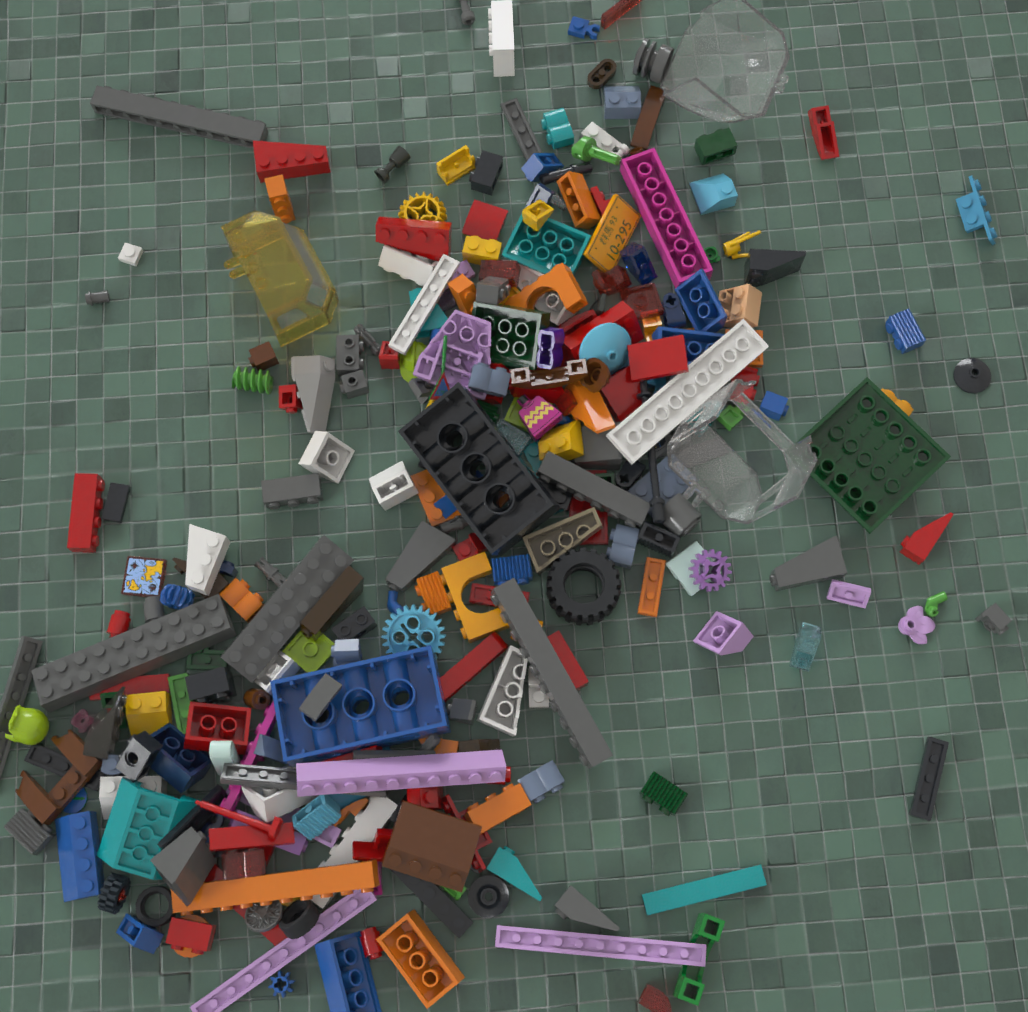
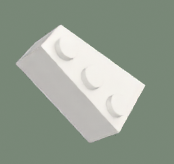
(204, 558)

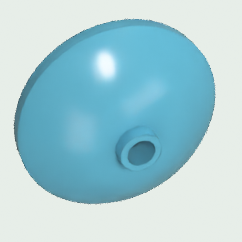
(604, 341)

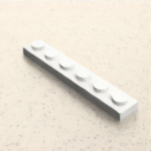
(424, 304)

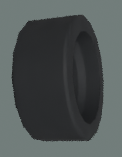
(140, 906)
(299, 918)

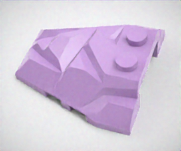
(466, 345)

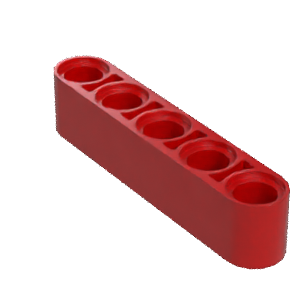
(472, 664)

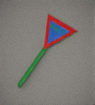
(442, 384)

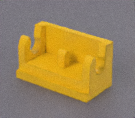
(456, 165)

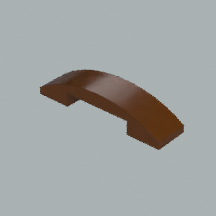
(648, 118)
(549, 378)

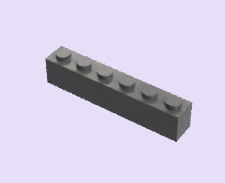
(593, 490)

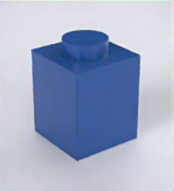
(774, 405)

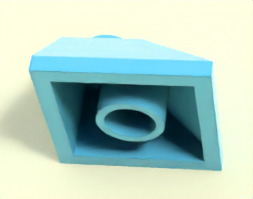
(714, 193)

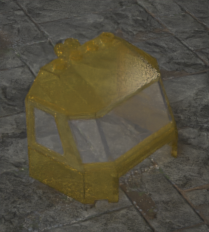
(282, 273)

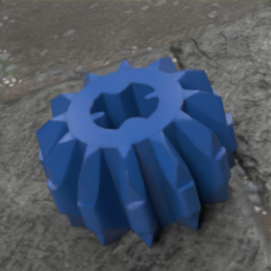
(176, 597)

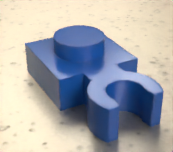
(580, 27)

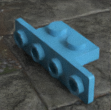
(973, 211)

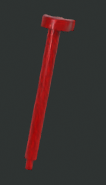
(273, 829)

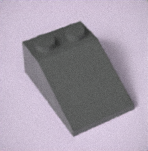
(578, 908)

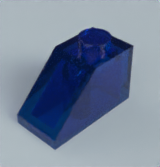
(638, 263)

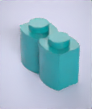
(558, 128)

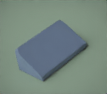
(269, 748)

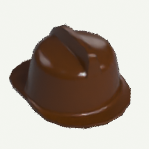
(597, 376)

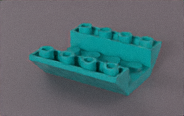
(137, 825)

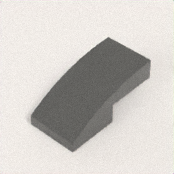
(320, 697)

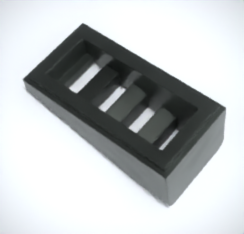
(599, 305)

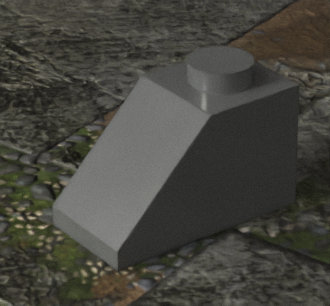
(462, 710)

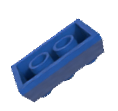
(701, 303)

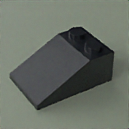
(770, 265)

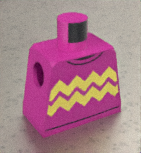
(538, 416)

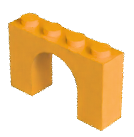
(457, 577)

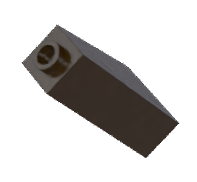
(332, 603)

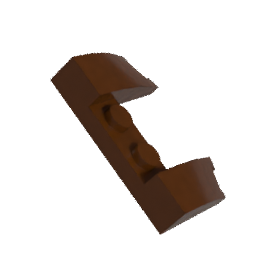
(49, 805)

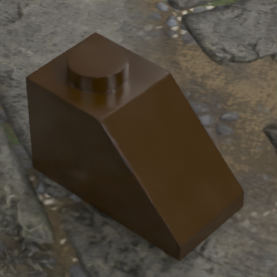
(479, 745)

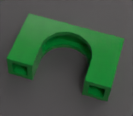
(689, 981)

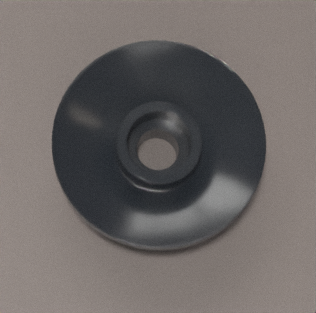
(967, 381)
(477, 899)

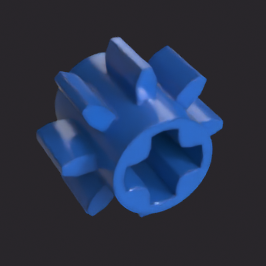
(279, 989)

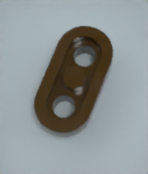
(600, 75)

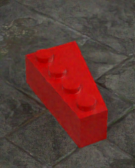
(289, 159)
(416, 236)

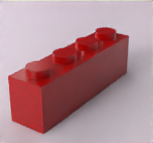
(85, 513)

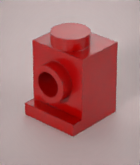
(288, 398)

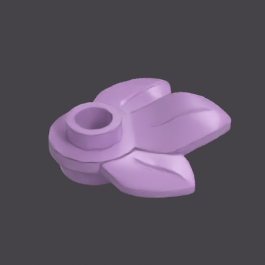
(919, 625)

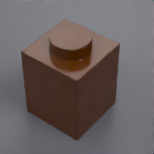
(263, 357)

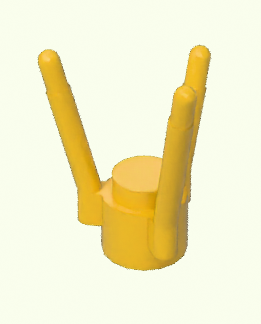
(732, 247)

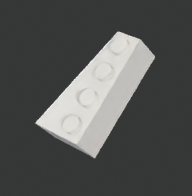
(501, 37)
(504, 697)

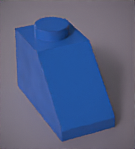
(539, 164)
(139, 934)

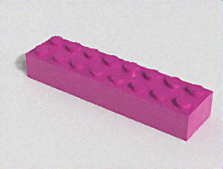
(664, 216)

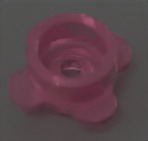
(76, 721)

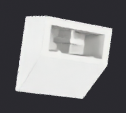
(393, 486)

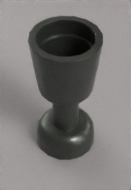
(397, 159)

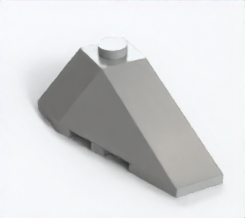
(315, 387)

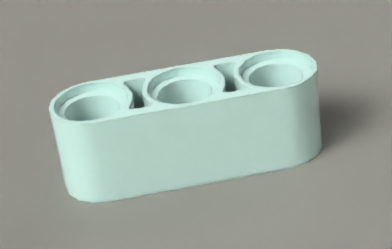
(221, 753)

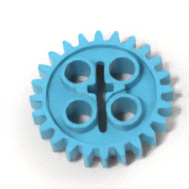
(426, 623)

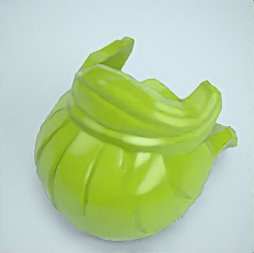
(27, 726)

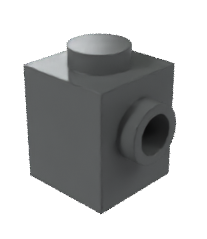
(354, 384)

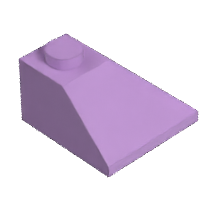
(724, 635)

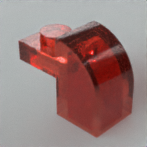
(611, 281)
(654, 1000)

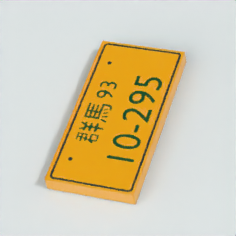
(611, 234)

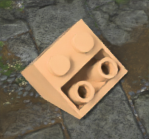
(740, 304)

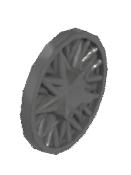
(263, 917)

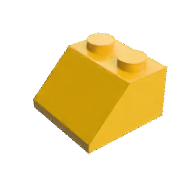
(563, 441)
(148, 711)

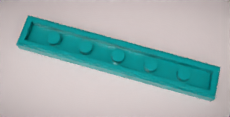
(703, 889)

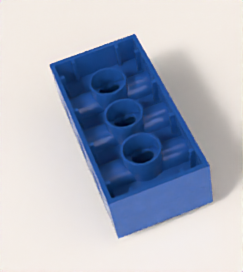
(371, 681)

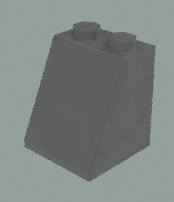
(598, 451)
(185, 864)

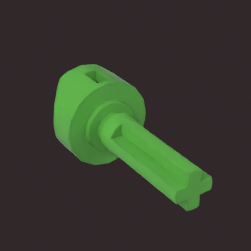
(587, 149)

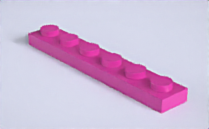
(265, 728)

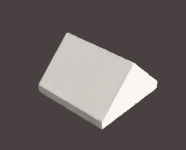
(279, 667)

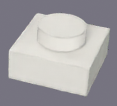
(130, 254)

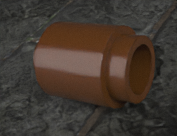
(256, 698)

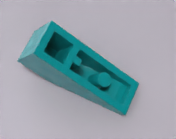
(510, 869)

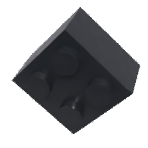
(211, 686)

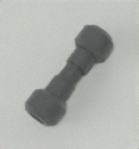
(467, 16)

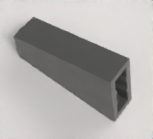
(420, 554)
(813, 566)

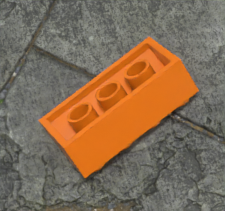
(420, 958)

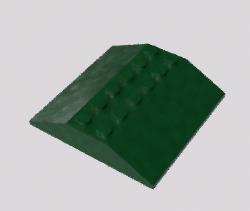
(871, 455)

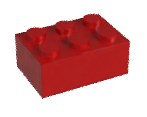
(216, 723)

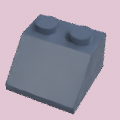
(622, 102)

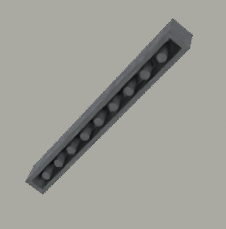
(178, 117)
(551, 674)

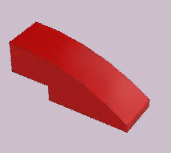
(823, 132)

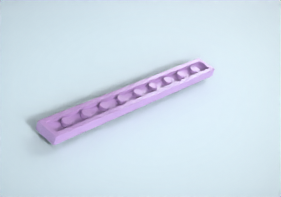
(601, 946)
(283, 953)

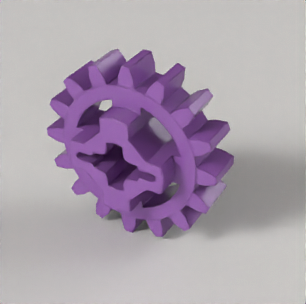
(715, 576)

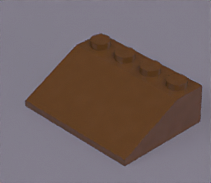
(431, 846)

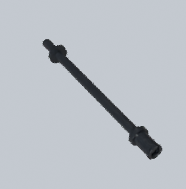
(656, 502)

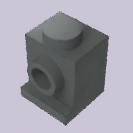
(994, 619)

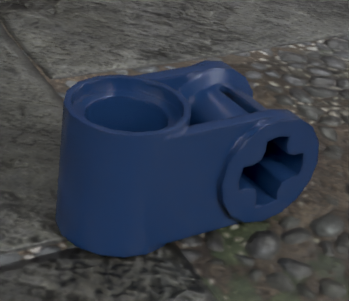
(673, 315)

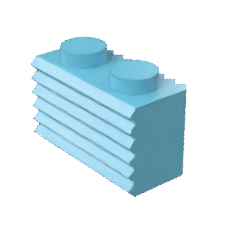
(316, 816)

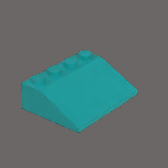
(548, 247)

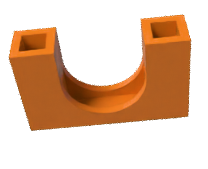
(559, 280)

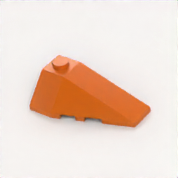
(590, 408)

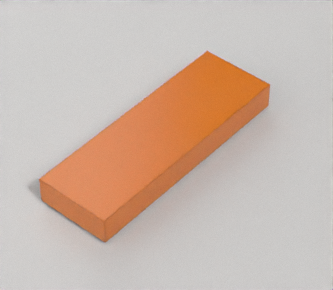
(651, 587)

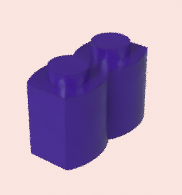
(550, 351)

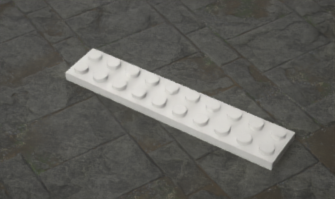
(687, 391)

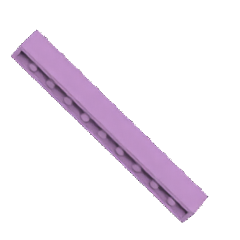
(400, 772)

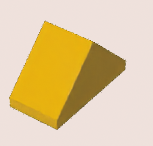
(536, 214)

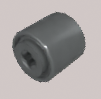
(680, 516)

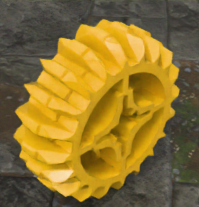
(420, 205)

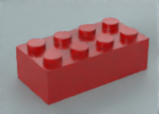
(619, 314)

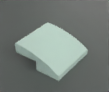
(681, 562)

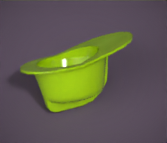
(409, 361)

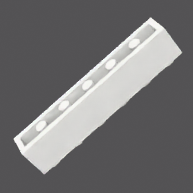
(367, 821)

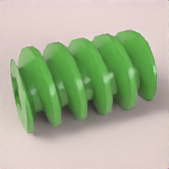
(252, 381)

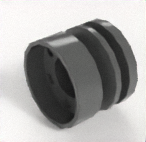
(651, 60)

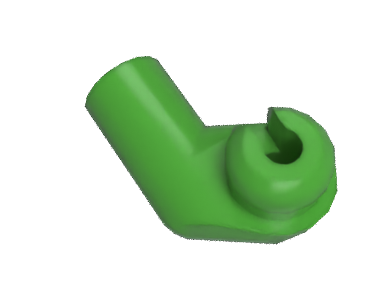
(932, 603)

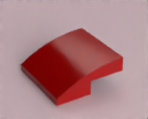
(484, 221)

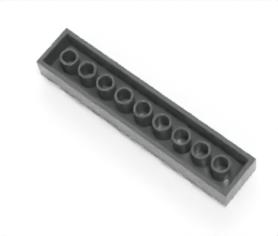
(133, 653)

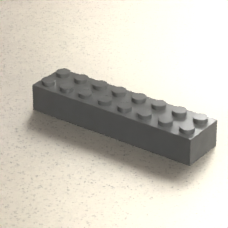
(286, 609)

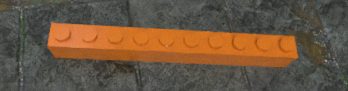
(282, 887)

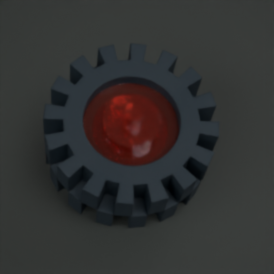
(114, 893)

